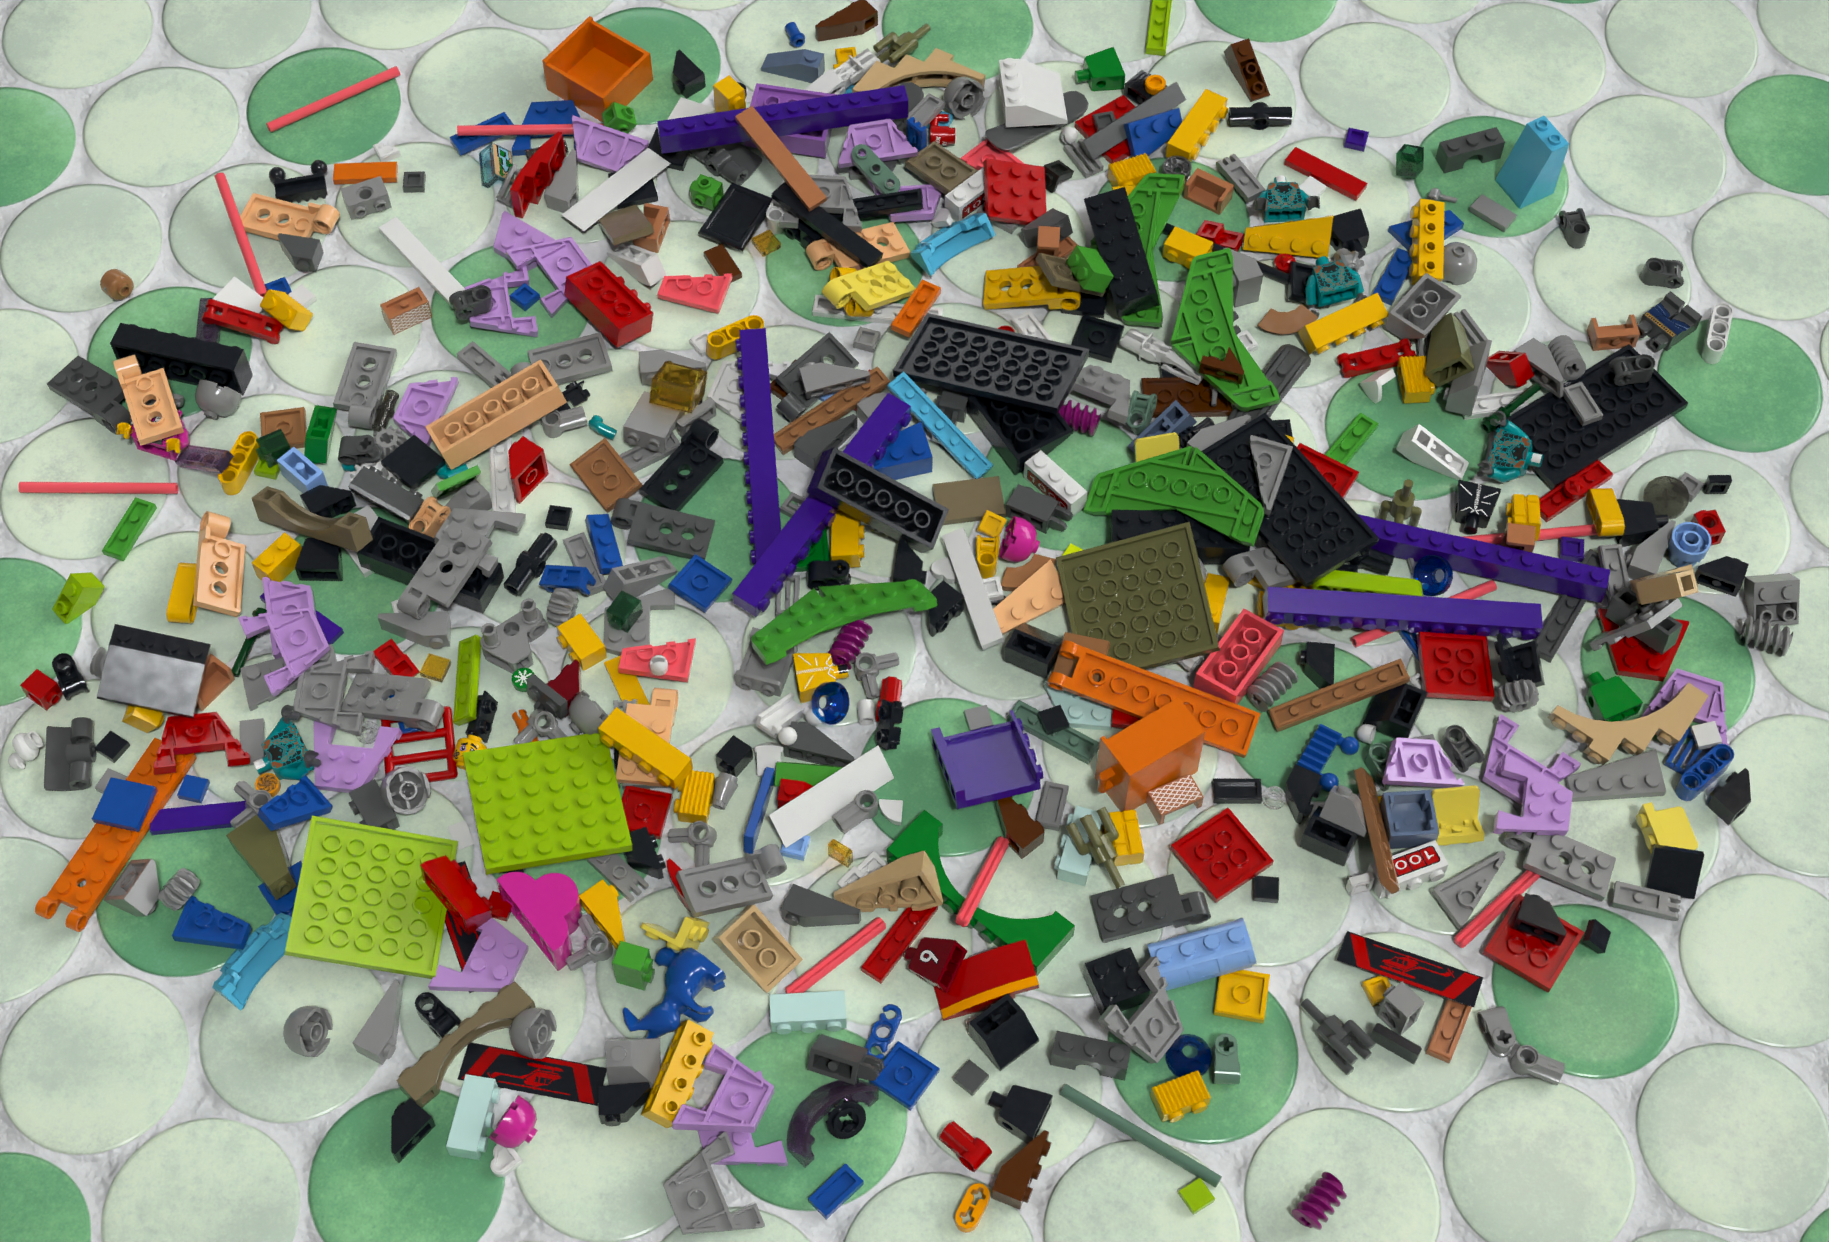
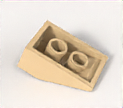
(757, 948)

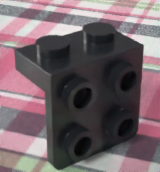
(1519, 661)

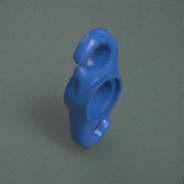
(891, 1024)

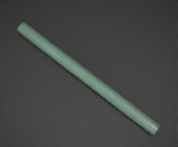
(1141, 1135)

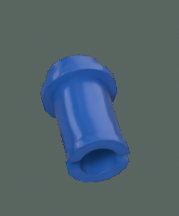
(796, 37)

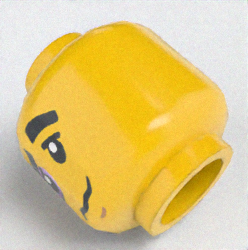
(467, 744)

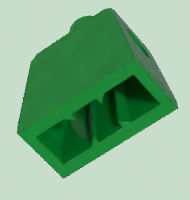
(1102, 71)
(1611, 699)

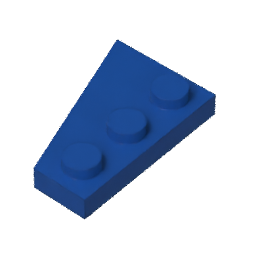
(1152, 131)
(208, 926)

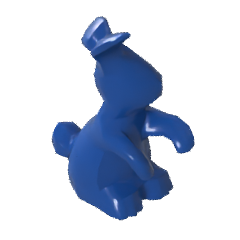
(684, 979)

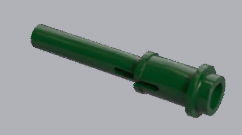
(1509, 408)
(246, 647)

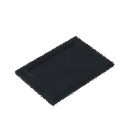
(736, 217)

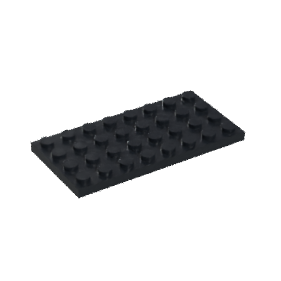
(992, 363)
(1626, 413)
(1309, 520)

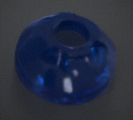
(1425, 573)
(836, 702)
(1182, 1065)

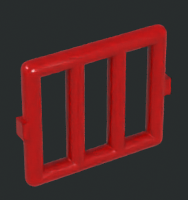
(447, 732)

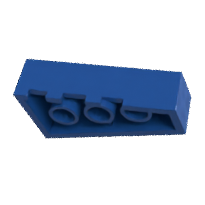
(907, 455)

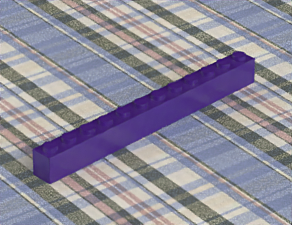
(785, 118)
(759, 439)
(814, 514)
(1492, 560)
(1401, 612)

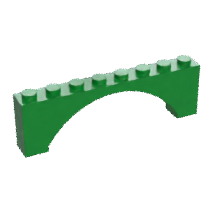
(1043, 935)

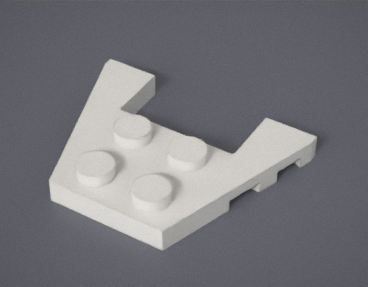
(726, 389)

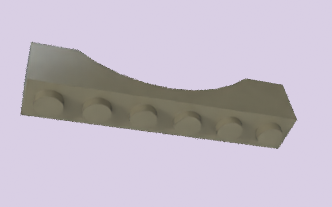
(280, 510)
(425, 1078)

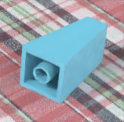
(1533, 163)

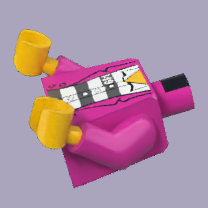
(166, 447)

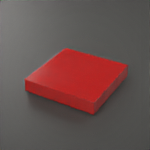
(646, 809)

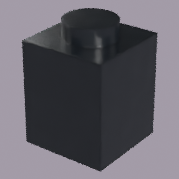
(734, 756)

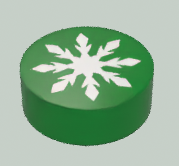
(519, 679)

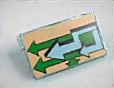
(494, 164)

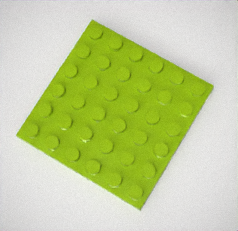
(546, 802)
(367, 899)

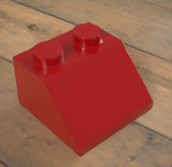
(527, 467)

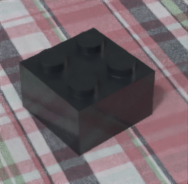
(1116, 981)

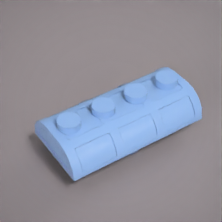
(1204, 954)

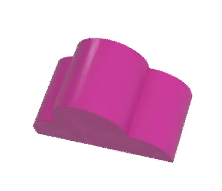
(545, 909)

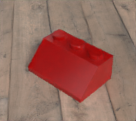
(456, 893)

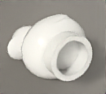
(26, 749)

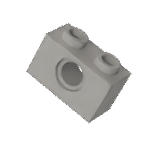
(366, 198)

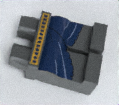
(1668, 322)

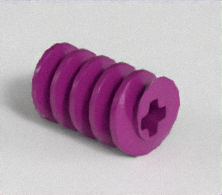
(1082, 418)
(850, 642)
(1319, 1201)

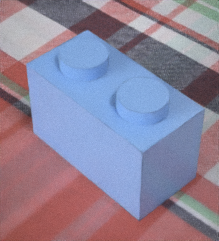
(300, 471)

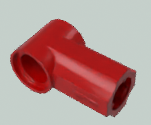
(890, 690)
(970, 1151)

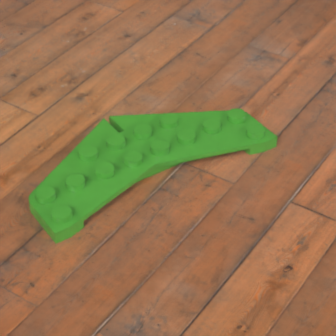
(1151, 206)
(1207, 322)
(1173, 484)
(834, 608)

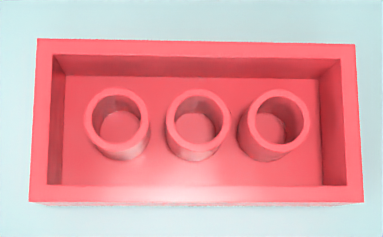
(1241, 657)

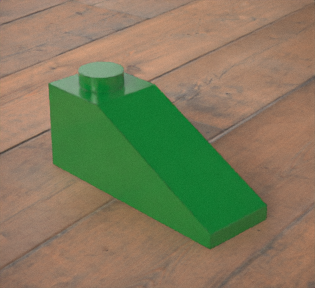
(320, 434)

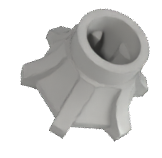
(1349, 258)

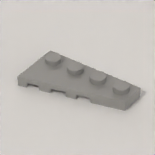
(256, 686)
(1622, 779)

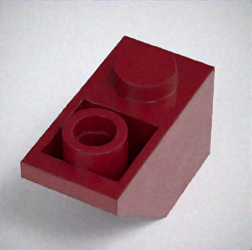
(568, 682)

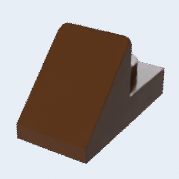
(1227, 370)

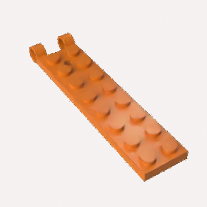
(1143, 692)
(109, 847)

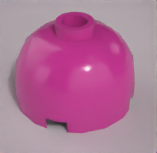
(1019, 540)
(515, 1125)

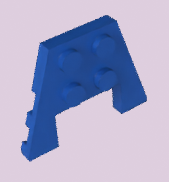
(544, 113)

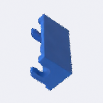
(566, 577)

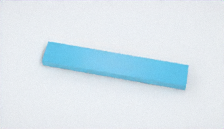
(940, 426)

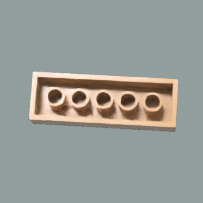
(496, 414)

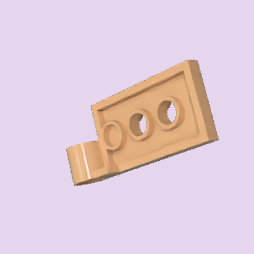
(301, 219)
(824, 252)
(139, 389)
(217, 551)
(659, 719)

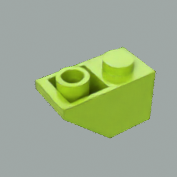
(77, 596)

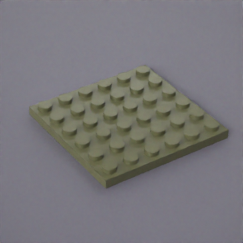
(1141, 597)

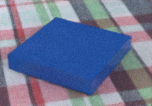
(700, 583)
(124, 804)
(905, 1075)

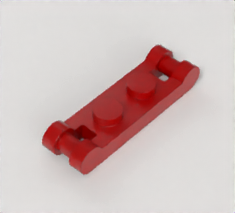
(242, 321)
(1374, 359)

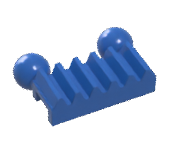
(1321, 749)

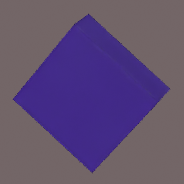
(1356, 139)
(1571, 549)

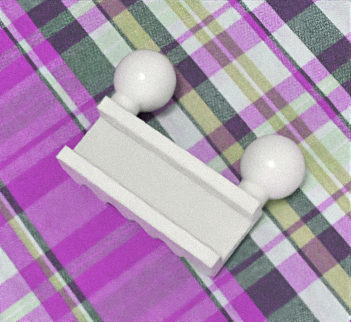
(779, 716)

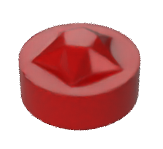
(1282, 262)
(1575, 487)

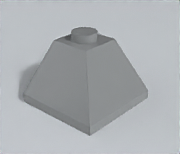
(1345, 810)
(136, 888)
(633, 1060)

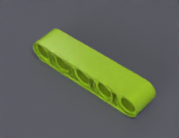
(1368, 583)

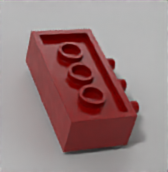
(609, 303)

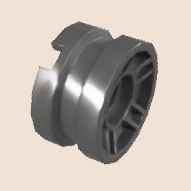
(1177, 165)

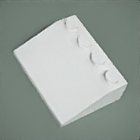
(1030, 94)

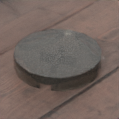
(1667, 496)

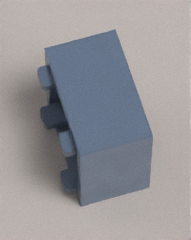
(1409, 818)

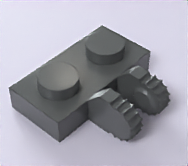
(546, 697)

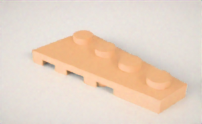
(1031, 599)

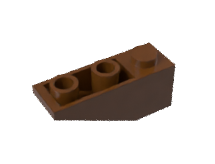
(848, 22)
(1246, 69)
(1018, 827)
(1016, 1175)

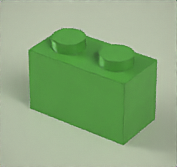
(1089, 269)
(633, 966)

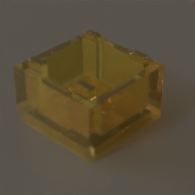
(678, 387)

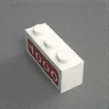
(966, 197)
(1055, 482)
(1413, 868)

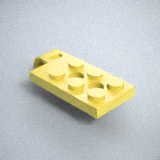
(869, 287)

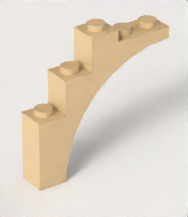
(934, 71)
(1665, 585)
(1634, 735)

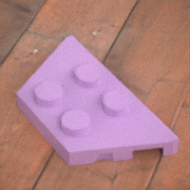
(880, 137)
(605, 146)
(516, 233)
(423, 405)
(284, 597)
(1419, 764)

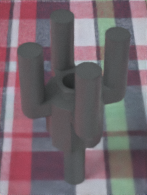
(1339, 1037)

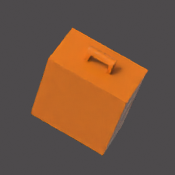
(597, 69)
(1149, 755)

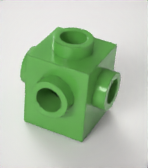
(619, 117)
(706, 191)

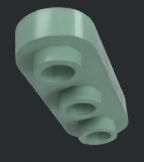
(878, 178)

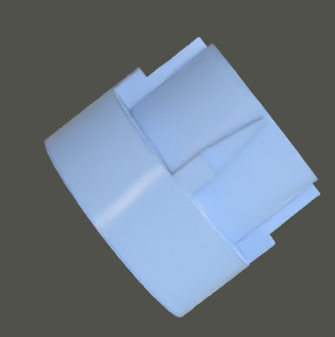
(1688, 544)

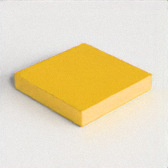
(1242, 995)

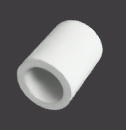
(866, 712)

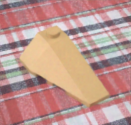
(900, 884)

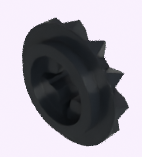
(849, 1127)

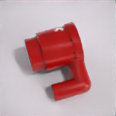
(941, 134)

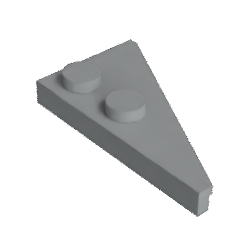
(1270, 466)
(1463, 892)

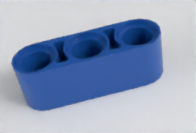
(1709, 764)

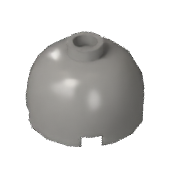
(963, 97)
(1459, 263)
(215, 399)
(585, 714)
(405, 790)
(307, 1031)
(532, 1032)

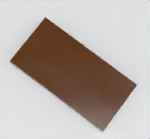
(1192, 397)

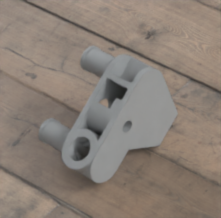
(510, 641)

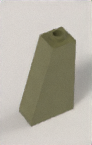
(1448, 352)
(264, 855)

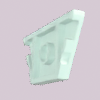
(1081, 711)

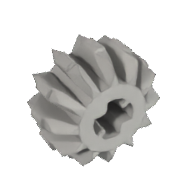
(389, 439)
(561, 606)
(1518, 695)
(178, 889)

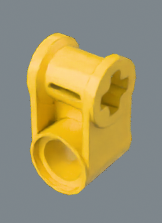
(987, 551)

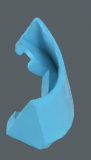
(952, 240)
(249, 965)

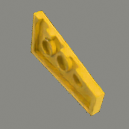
(1300, 237)

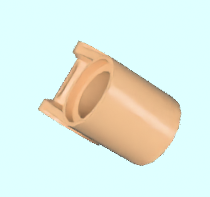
(429, 518)

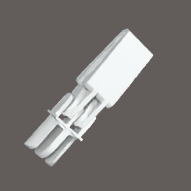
(848, 73)
(1156, 351)

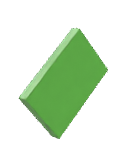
(455, 482)

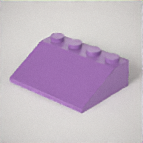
(807, 143)

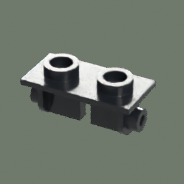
(574, 394)
(485, 715)
(888, 735)

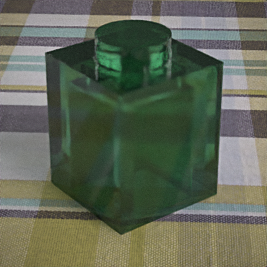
(1409, 161)
(272, 447)
(624, 611)

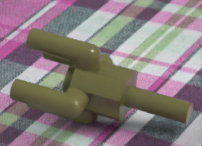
(899, 45)
(1401, 506)
(1099, 844)

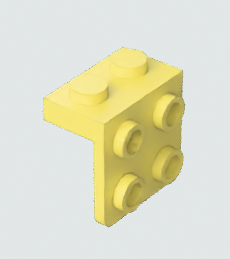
(1155, 445)
(1457, 815)
(1666, 827)
(690, 935)

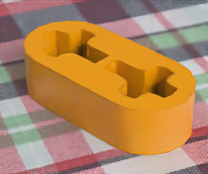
(967, 1204)

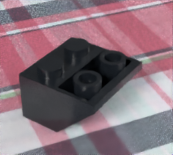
(1033, 649)
(1396, 710)
(1328, 839)
(1003, 1032)

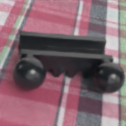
(300, 187)

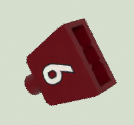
(936, 961)

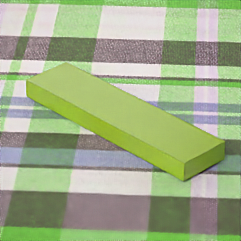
(1158, 27)
(467, 680)

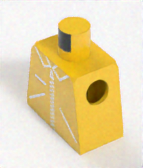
(813, 670)

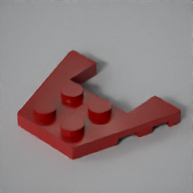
(1634, 657)
(201, 734)

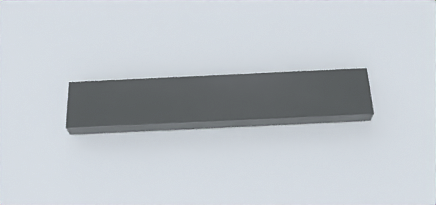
(1115, 131)
(1562, 618)

